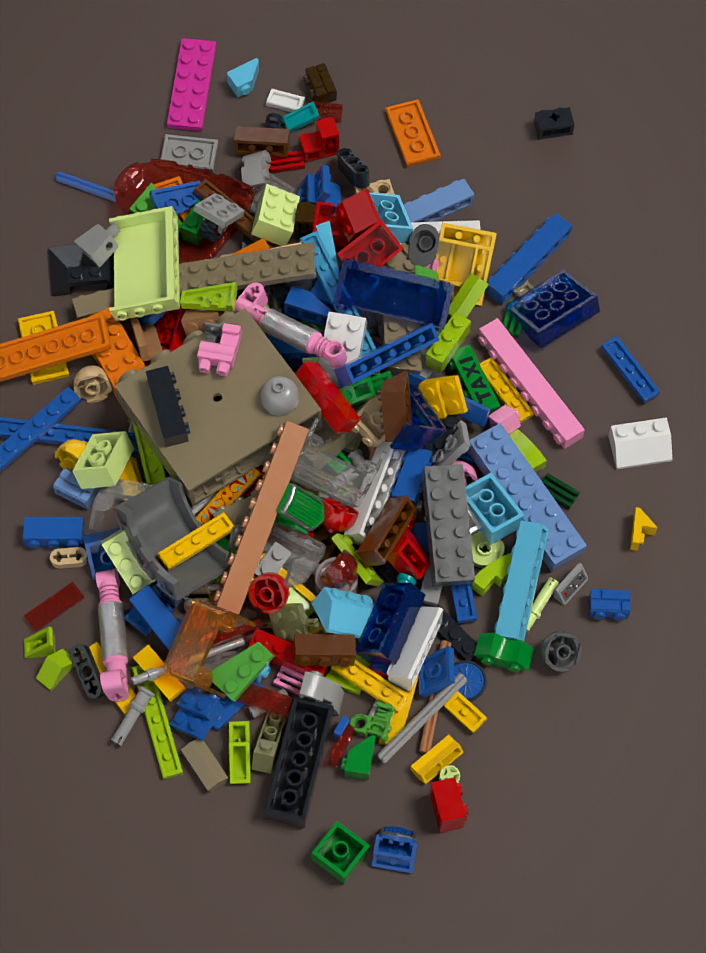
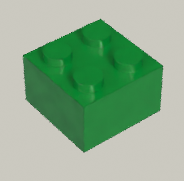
(340, 852)

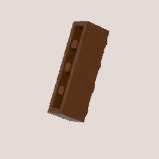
(386, 531)

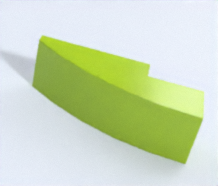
(528, 450)
(493, 573)
(239, 752)

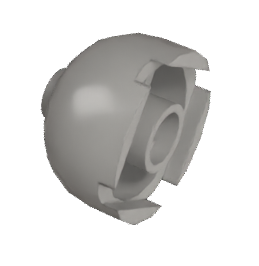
(280, 396)

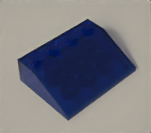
(554, 308)

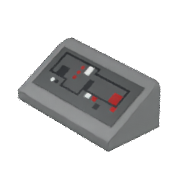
(571, 584)

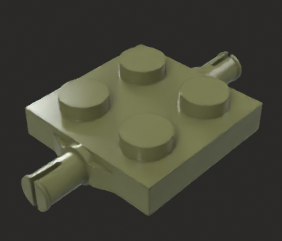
(290, 621)

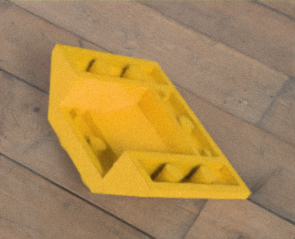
(464, 252)

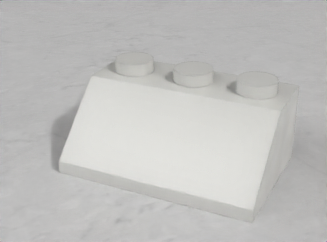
(641, 443)

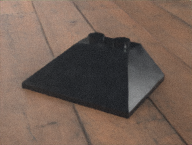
(73, 268)

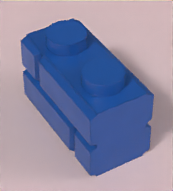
(609, 603)

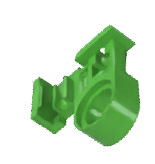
(380, 723)

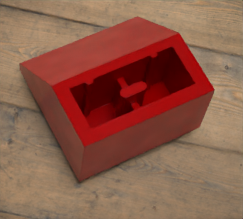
(409, 556)

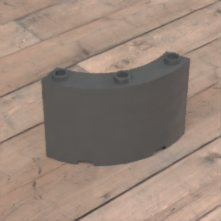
(155, 522)

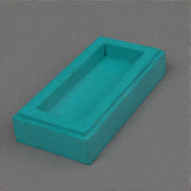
(301, 117)

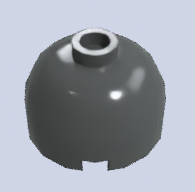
(561, 650)

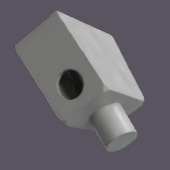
(98, 243)

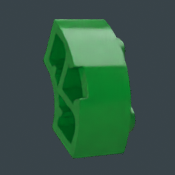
(503, 652)

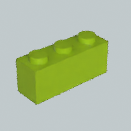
(449, 342)

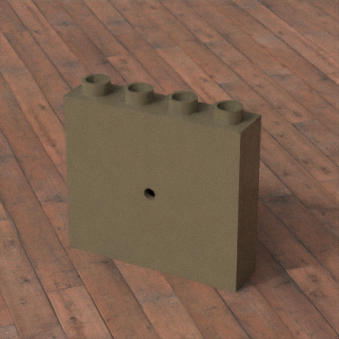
(224, 413)

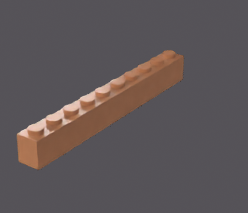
(261, 517)

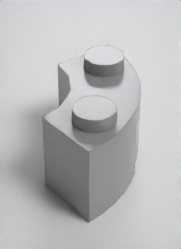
(256, 168)
(322, 690)

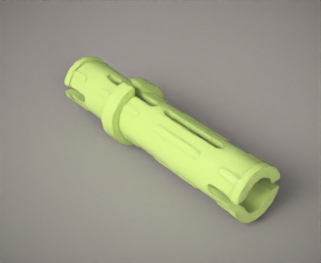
(541, 601)

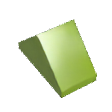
(40, 644)
(55, 669)

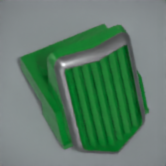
(300, 510)

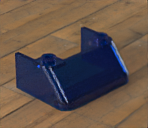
(424, 427)

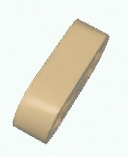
(68, 557)

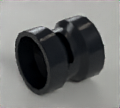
(274, 120)

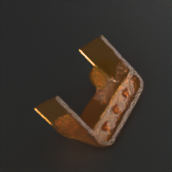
(195, 641)

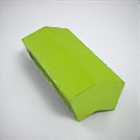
(467, 296)

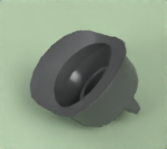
(423, 245)

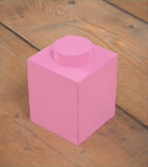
(507, 417)

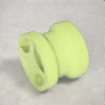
(449, 772)

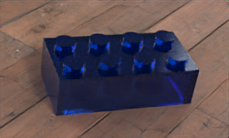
(390, 623)

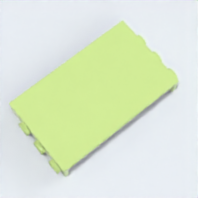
(146, 264)

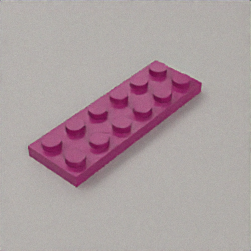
(191, 85)

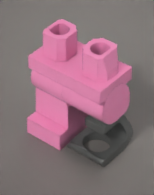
(216, 354)

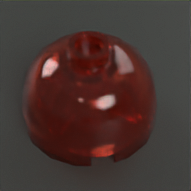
(341, 571)

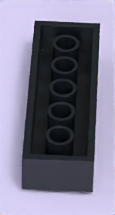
(299, 762)

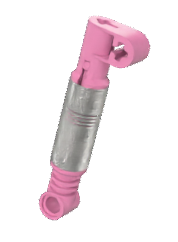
(288, 329)
(112, 636)

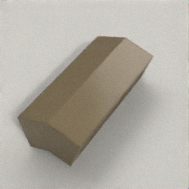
(205, 764)

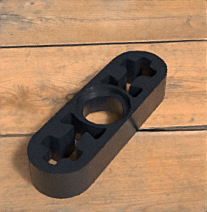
(87, 655)

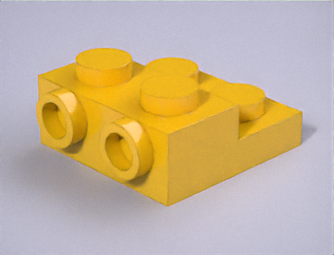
(444, 395)

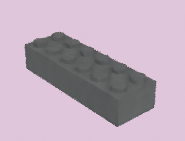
(447, 525)

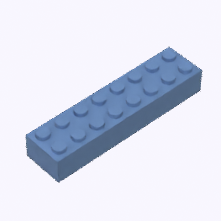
(498, 454)

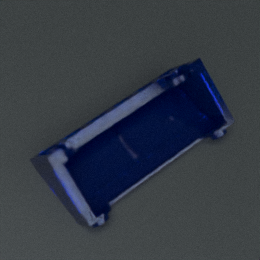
(393, 293)

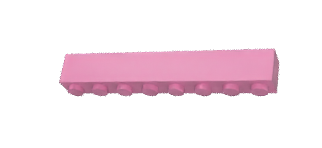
(530, 383)

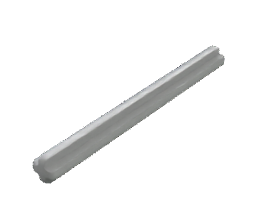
(421, 718)

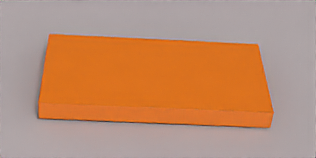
(412, 133)

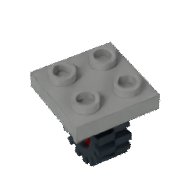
(217, 216)

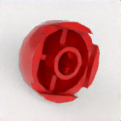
(338, 516)
(269, 592)

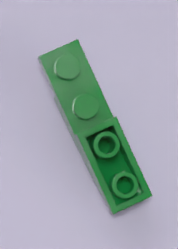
(364, 389)

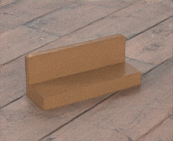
(146, 339)

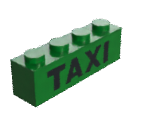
(472, 378)

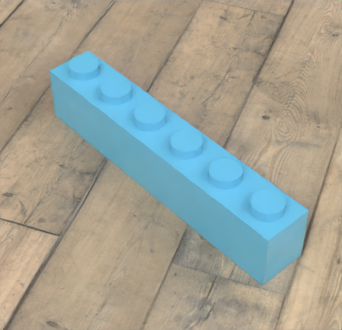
(521, 580)

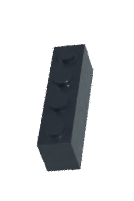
(167, 406)

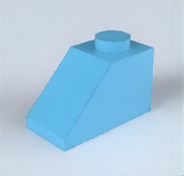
(243, 77)

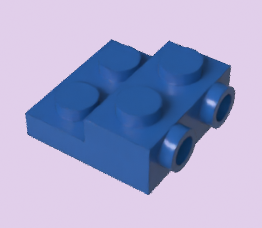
(196, 713)

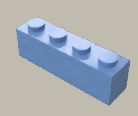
(440, 202)

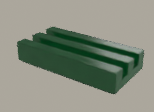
(559, 484)

